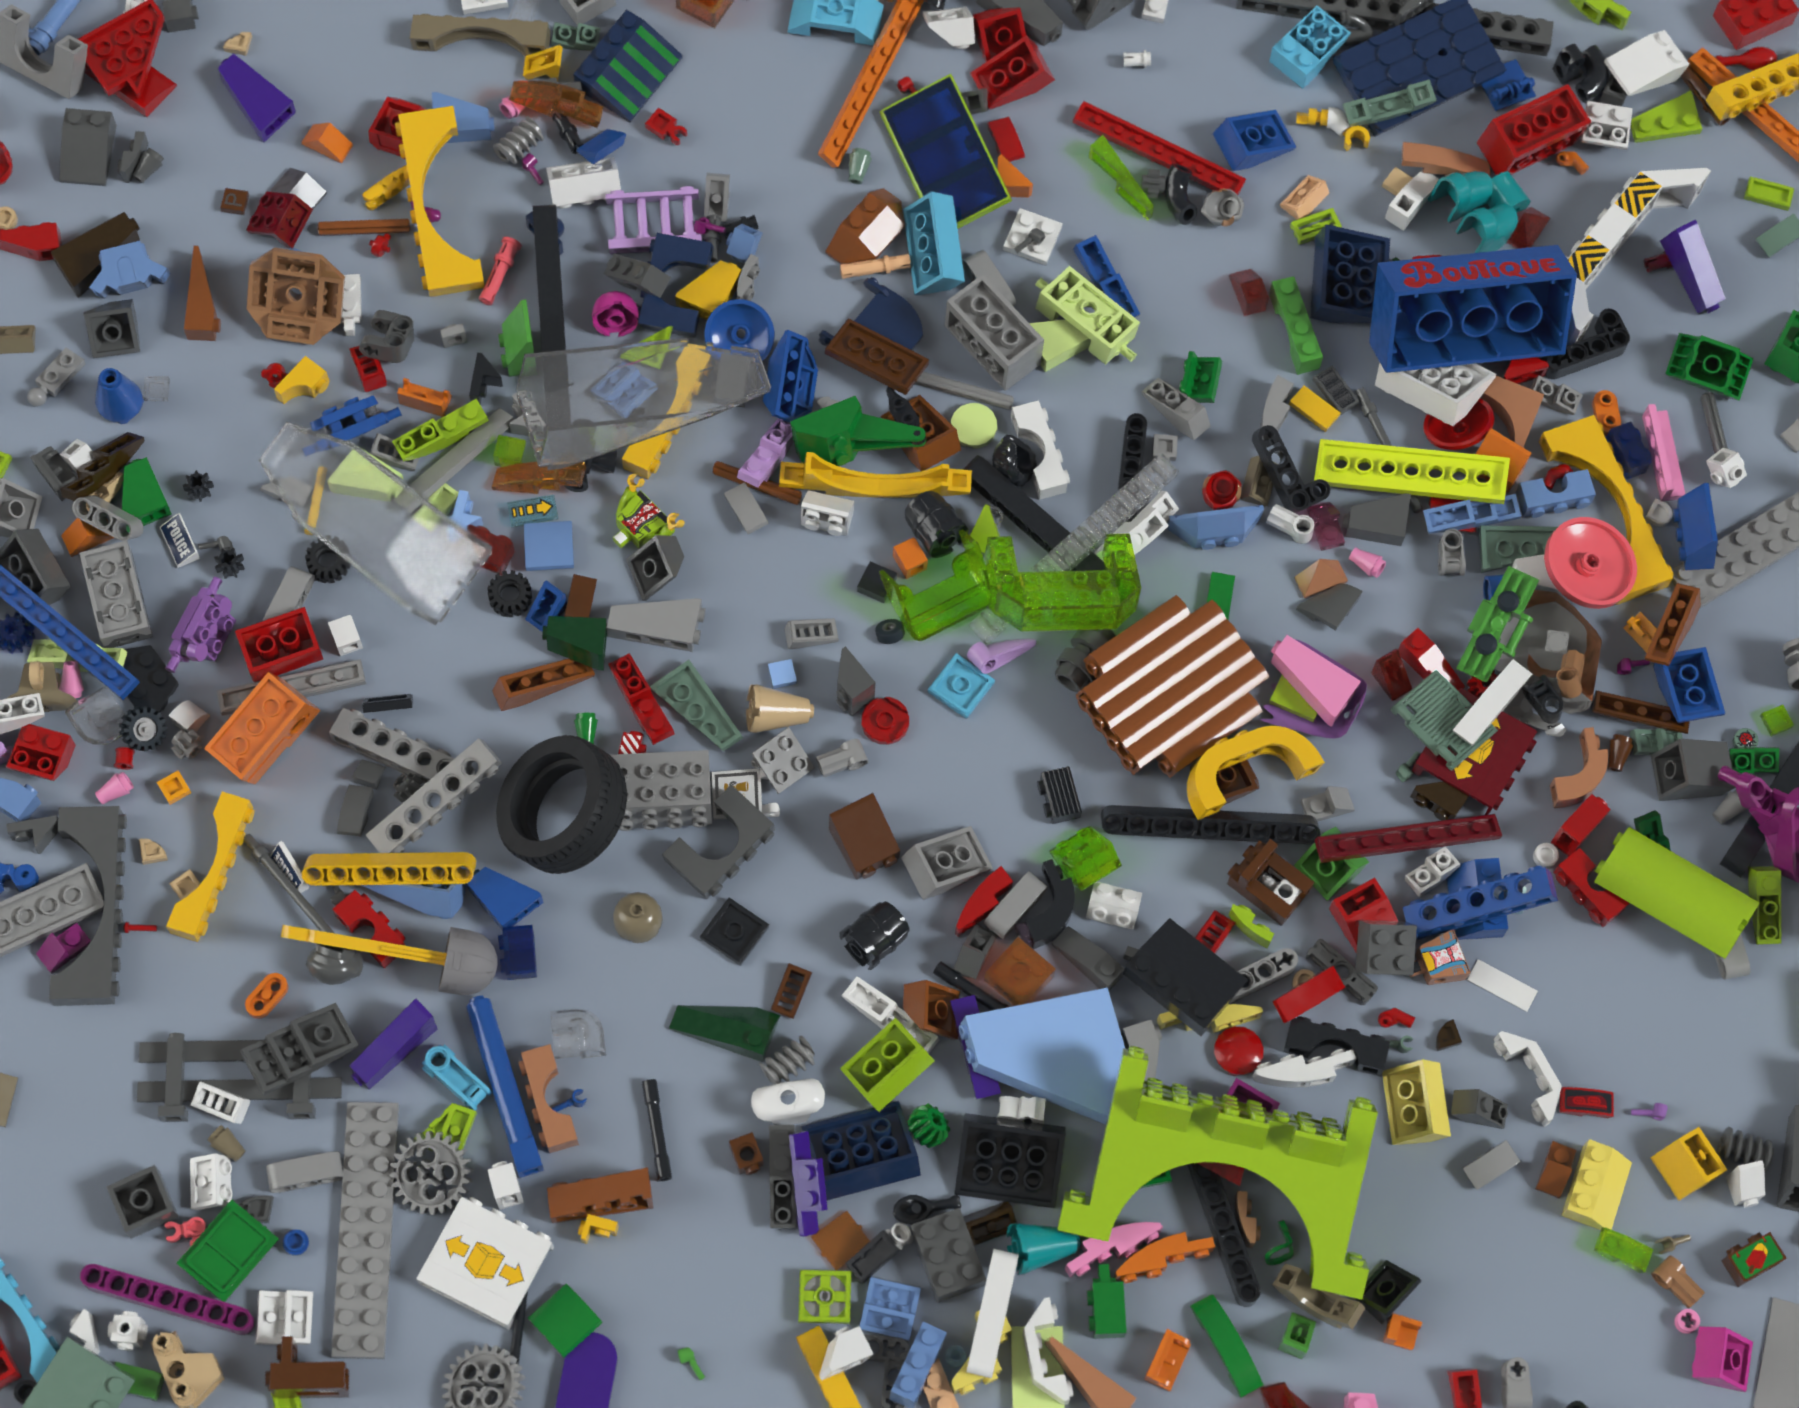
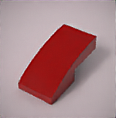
(1006, 139)

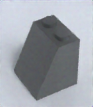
(1691, 769)

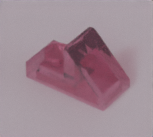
(1326, 525)

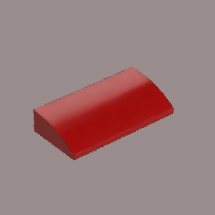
(154, 92)

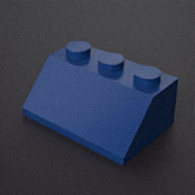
(1696, 529)
(1472, 874)

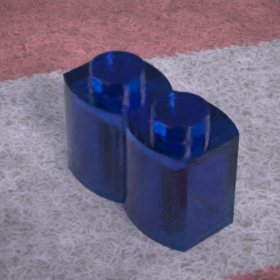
(519, 952)

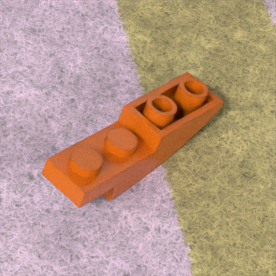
(1153, 1258)

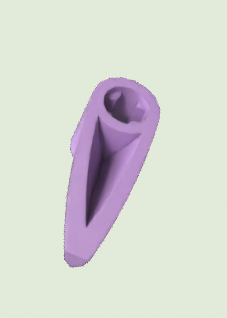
(998, 654)

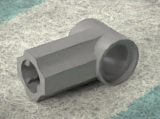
(847, 756)

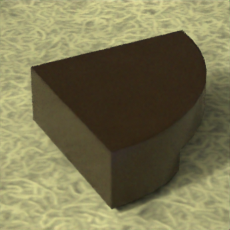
(1448, 1036)

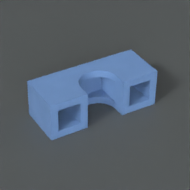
(1537, 499)
(917, 1365)

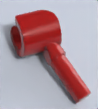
(906, 84)

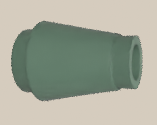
(858, 164)

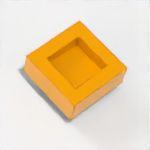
(174, 787)

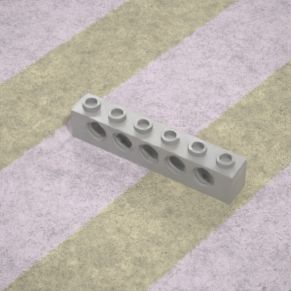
(387, 754)
(382, 833)

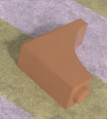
(1514, 406)

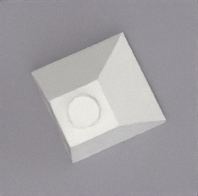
(952, 25)

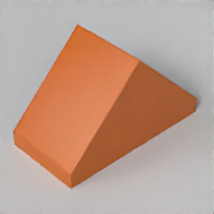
(327, 141)
(1013, 179)
(83, 536)

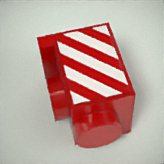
(632, 743)

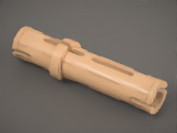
(878, 265)

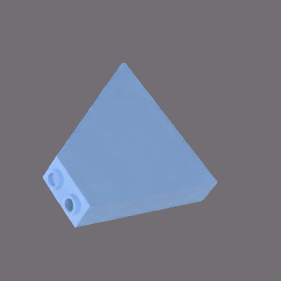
(1051, 1049)

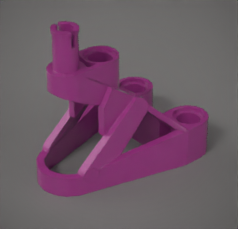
(1780, 827)

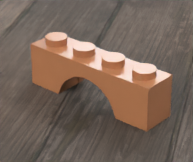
(557, 1128)

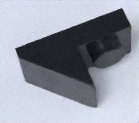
(483, 375)

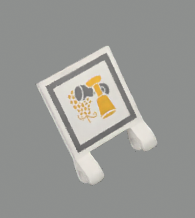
(748, 784)

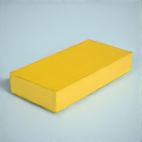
(1314, 408)

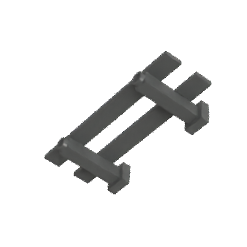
(176, 1090)

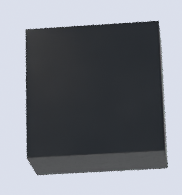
(872, 584)

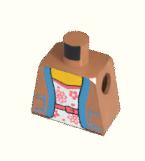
(1441, 960)

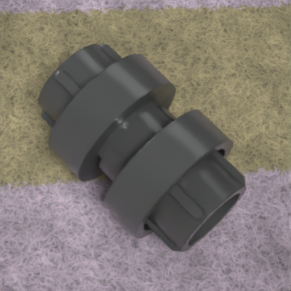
(1071, 667)

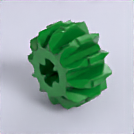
(928, 1125)

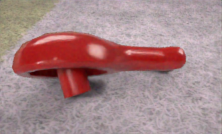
(1751, 59)

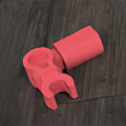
(189, 1229)

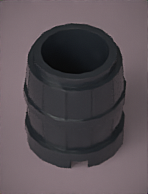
(934, 523)
(875, 934)

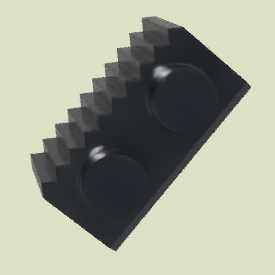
(1060, 795)

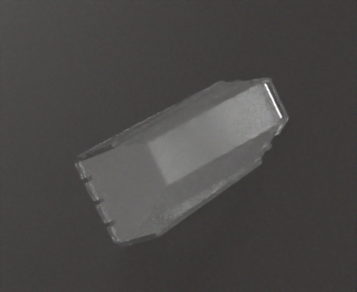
(626, 393)
(375, 520)

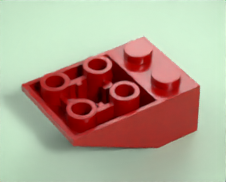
(1361, 903)

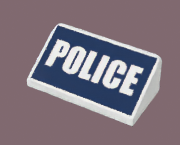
(179, 541)
(288, 866)

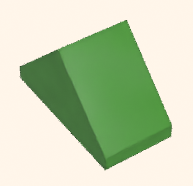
(1297, 1336)

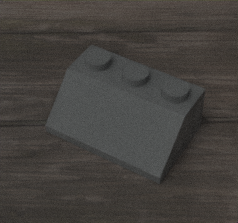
(34, 565)

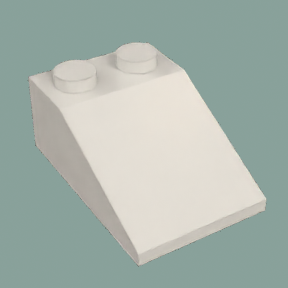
(1647, 63)

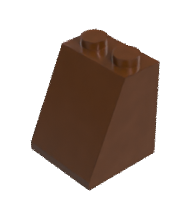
(864, 837)

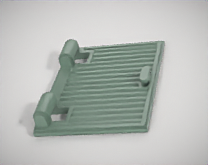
(1436, 716)

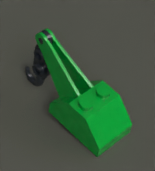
(842, 430)

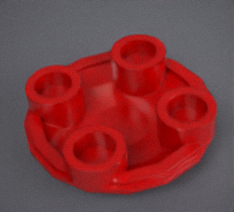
(1238, 1050)

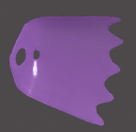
(1319, 727)

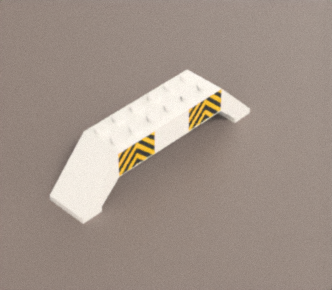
(1615, 225)

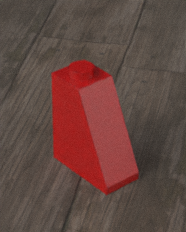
(1580, 825)

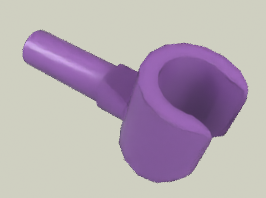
(1658, 1112)

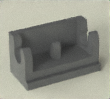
(53, 469)

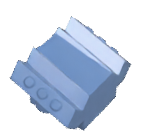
(127, 270)

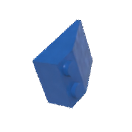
(1253, 139)
(1690, 686)

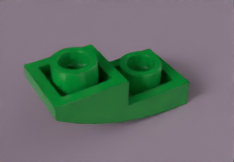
(1755, 759)

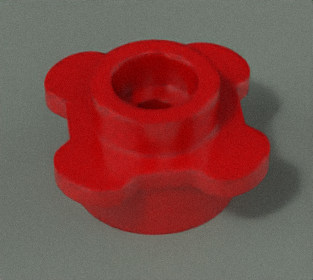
(274, 368)

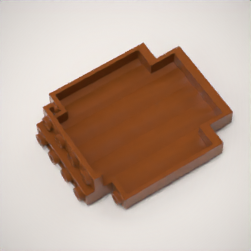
(1171, 686)

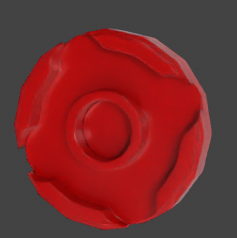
(885, 720)

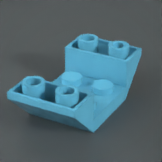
(850, 16)

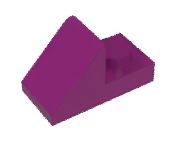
(63, 948)

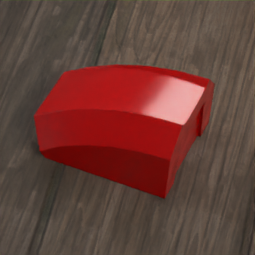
(383, 129)

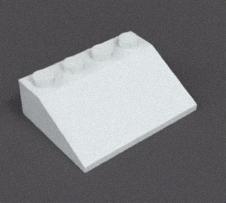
(1440, 391)

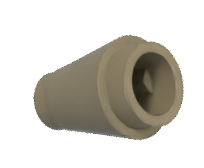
(226, 1143)

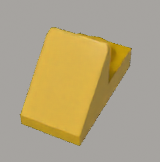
(543, 63)

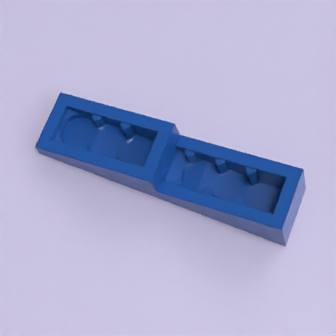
(1103, 274)

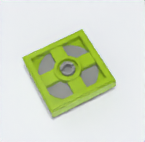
(824, 1297)

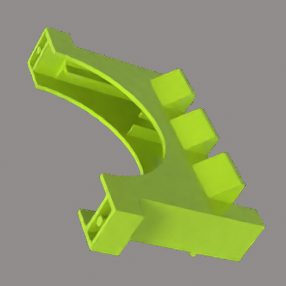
(1167, 1127)

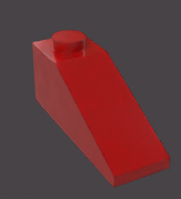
(1425, 658)

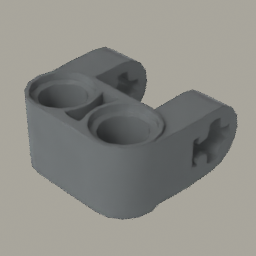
(397, 341)

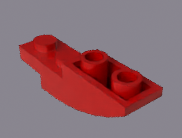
(640, 699)

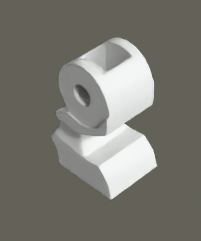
(1022, 1108)

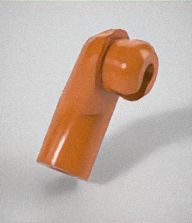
(1572, 159)

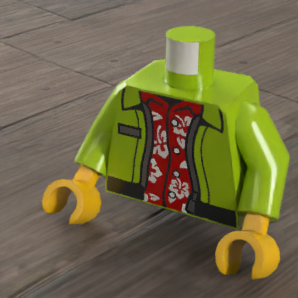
(640, 518)

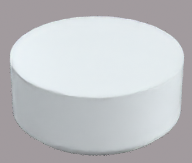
(1546, 855)

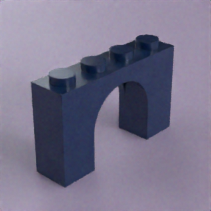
(667, 253)

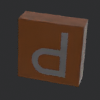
(234, 201)

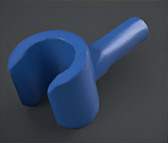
(571, 1102)

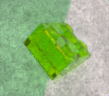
(1086, 857)

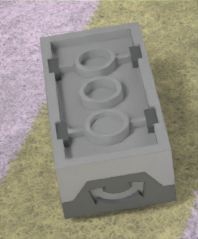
(116, 595)

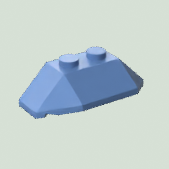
(1215, 527)

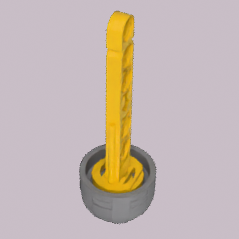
(466, 964)

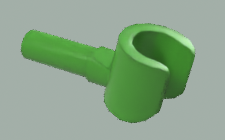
(686, 1355)

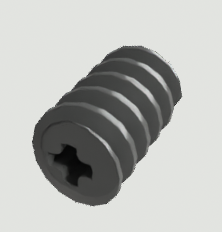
(1745, 1147)

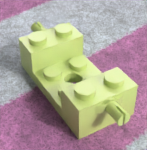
(1108, 327)

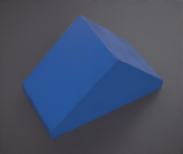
(548, 602)

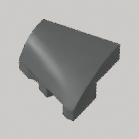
(1331, 605)

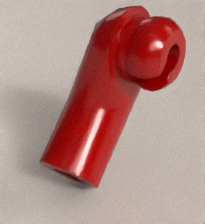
(1554, 474)
(1395, 1016)

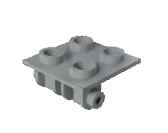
(782, 760)

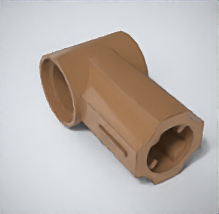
(1570, 674)
(1673, 1277)

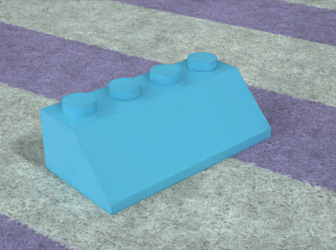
(933, 244)

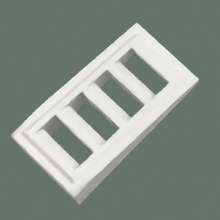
(239, 1110)

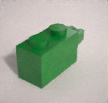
(1107, 1305)

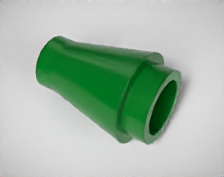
(586, 726)

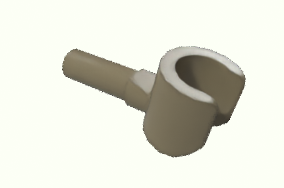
(1669, 1243)

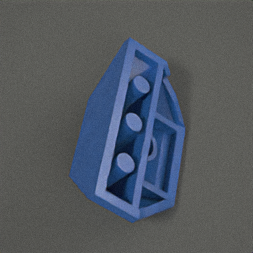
(791, 377)

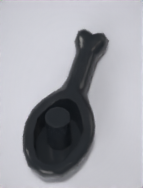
(916, 1208)

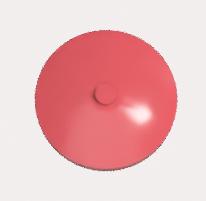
(1590, 562)

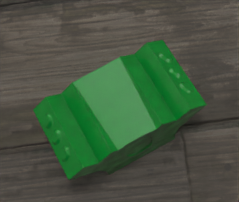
(1709, 365)

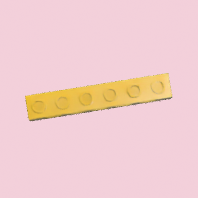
(1755, 88)

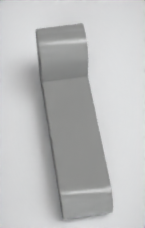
(1257, 982)

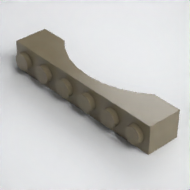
(435, 32)

